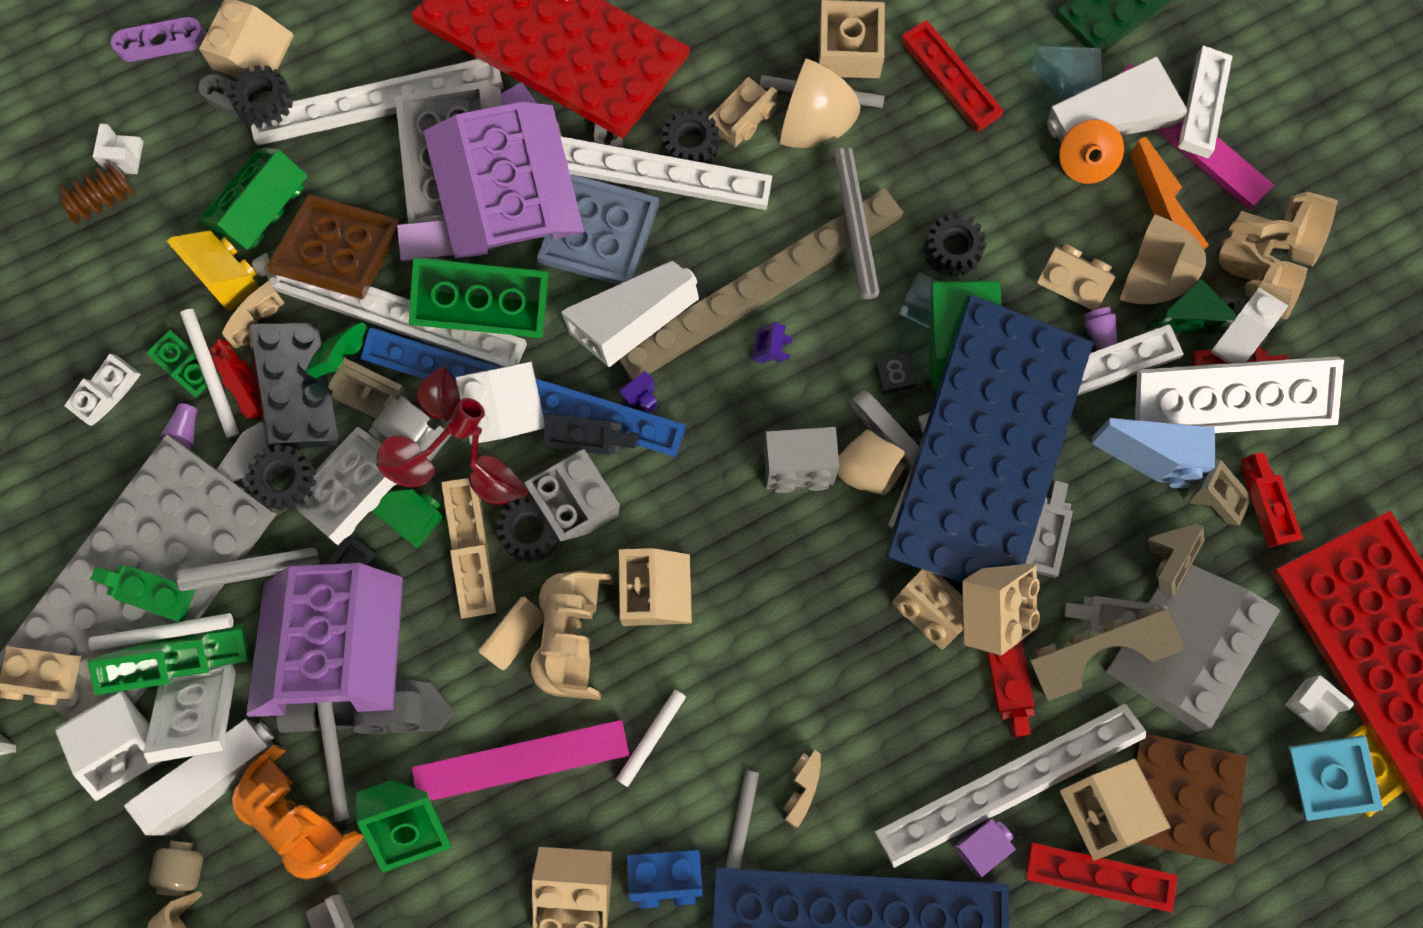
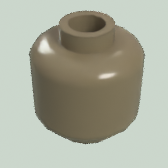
(175, 869)

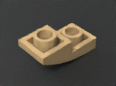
(258, 305)
(807, 778)

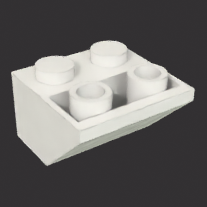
(106, 744)

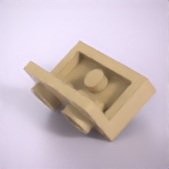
(1076, 277)

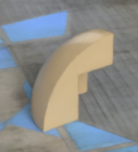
(818, 107)
(1165, 265)

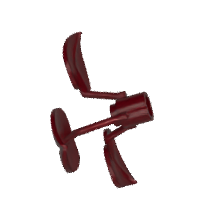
(406, 465)

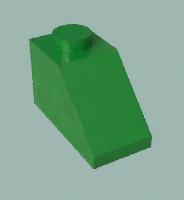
(409, 514)

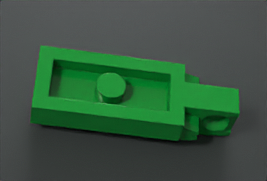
(145, 591)

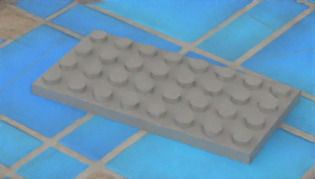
(165, 521)

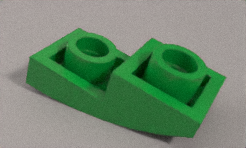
(331, 353)
(179, 362)

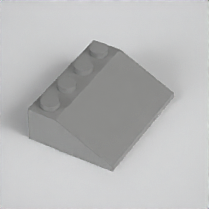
(419, 112)
(1221, 634)

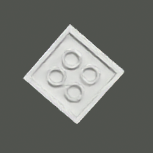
(346, 487)

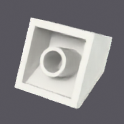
(508, 400)

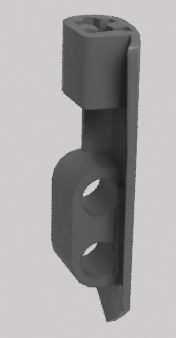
(416, 709)

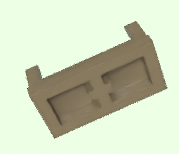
(363, 389)

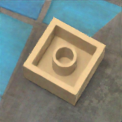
(852, 38)

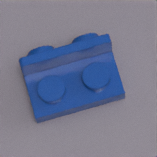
(664, 877)

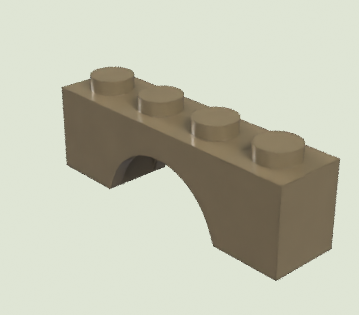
(1150, 634)

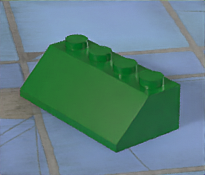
(478, 297)

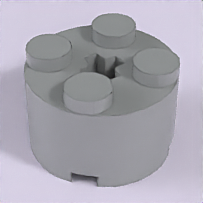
(409, 421)

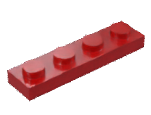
(952, 76)
(1101, 877)

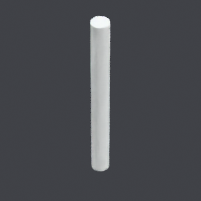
(209, 373)
(160, 632)

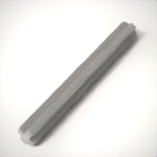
(856, 223)

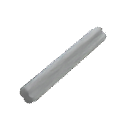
(243, 569)

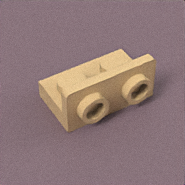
(744, 110)
(932, 607)
(39, 674)

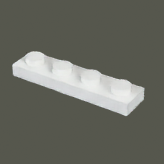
(1205, 102)

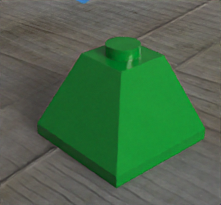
(399, 824)

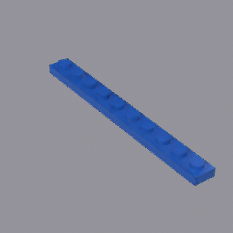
(422, 360)

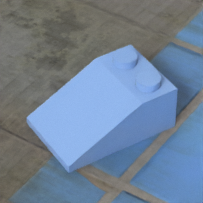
(1160, 450)

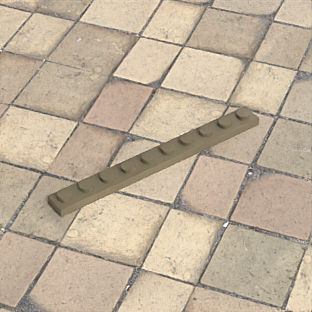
(756, 287)

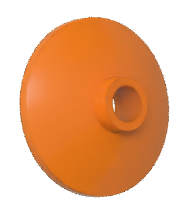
(1083, 139)

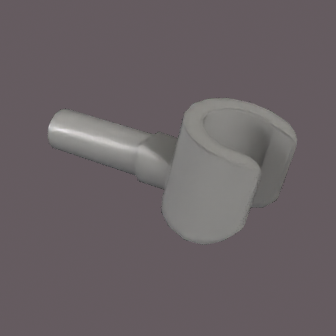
(261, 267)

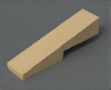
(469, 549)

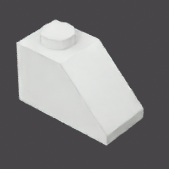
(1249, 328)

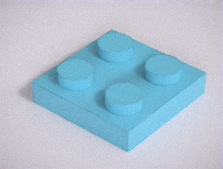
(1335, 778)

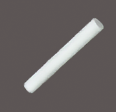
(651, 738)

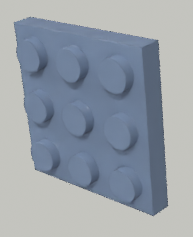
(614, 233)

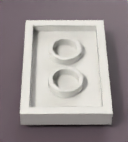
(190, 715)

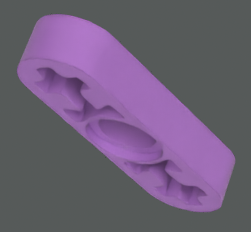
(147, 32)

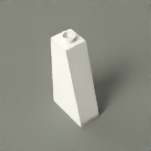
(1130, 102)
(631, 312)
(199, 781)

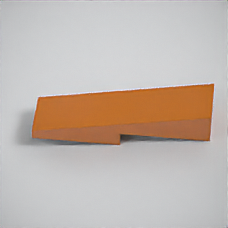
(1161, 187)

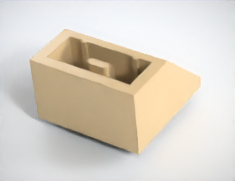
(654, 587)
(1000, 607)
(1114, 809)
(571, 888)

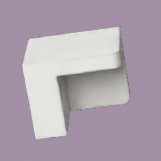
(120, 150)
(1318, 702)

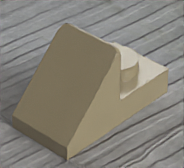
(1222, 492)
(1179, 551)

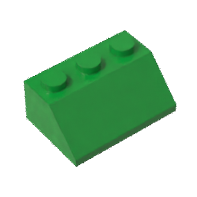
(254, 198)

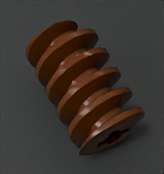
(95, 192)

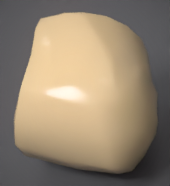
(871, 463)

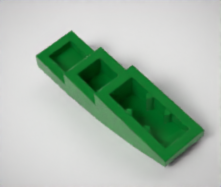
(167, 659)

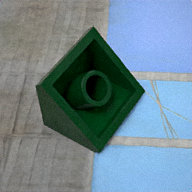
(1195, 312)

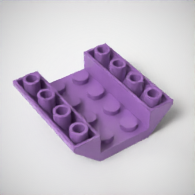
(502, 177)
(327, 638)

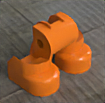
(304, 839)

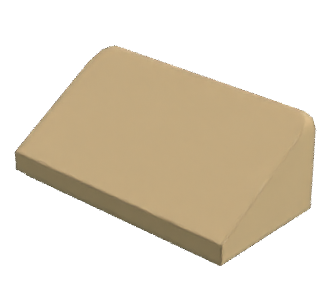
(512, 633)

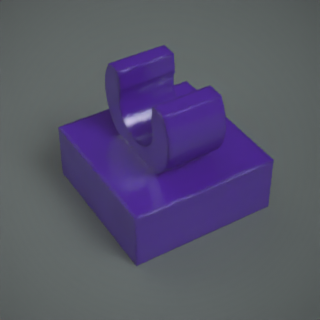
(769, 343)
(640, 392)

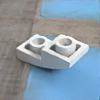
(101, 393)

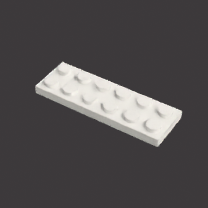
(1243, 394)

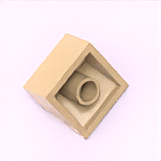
(244, 38)

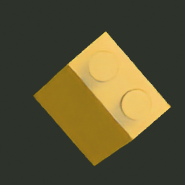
(216, 267)

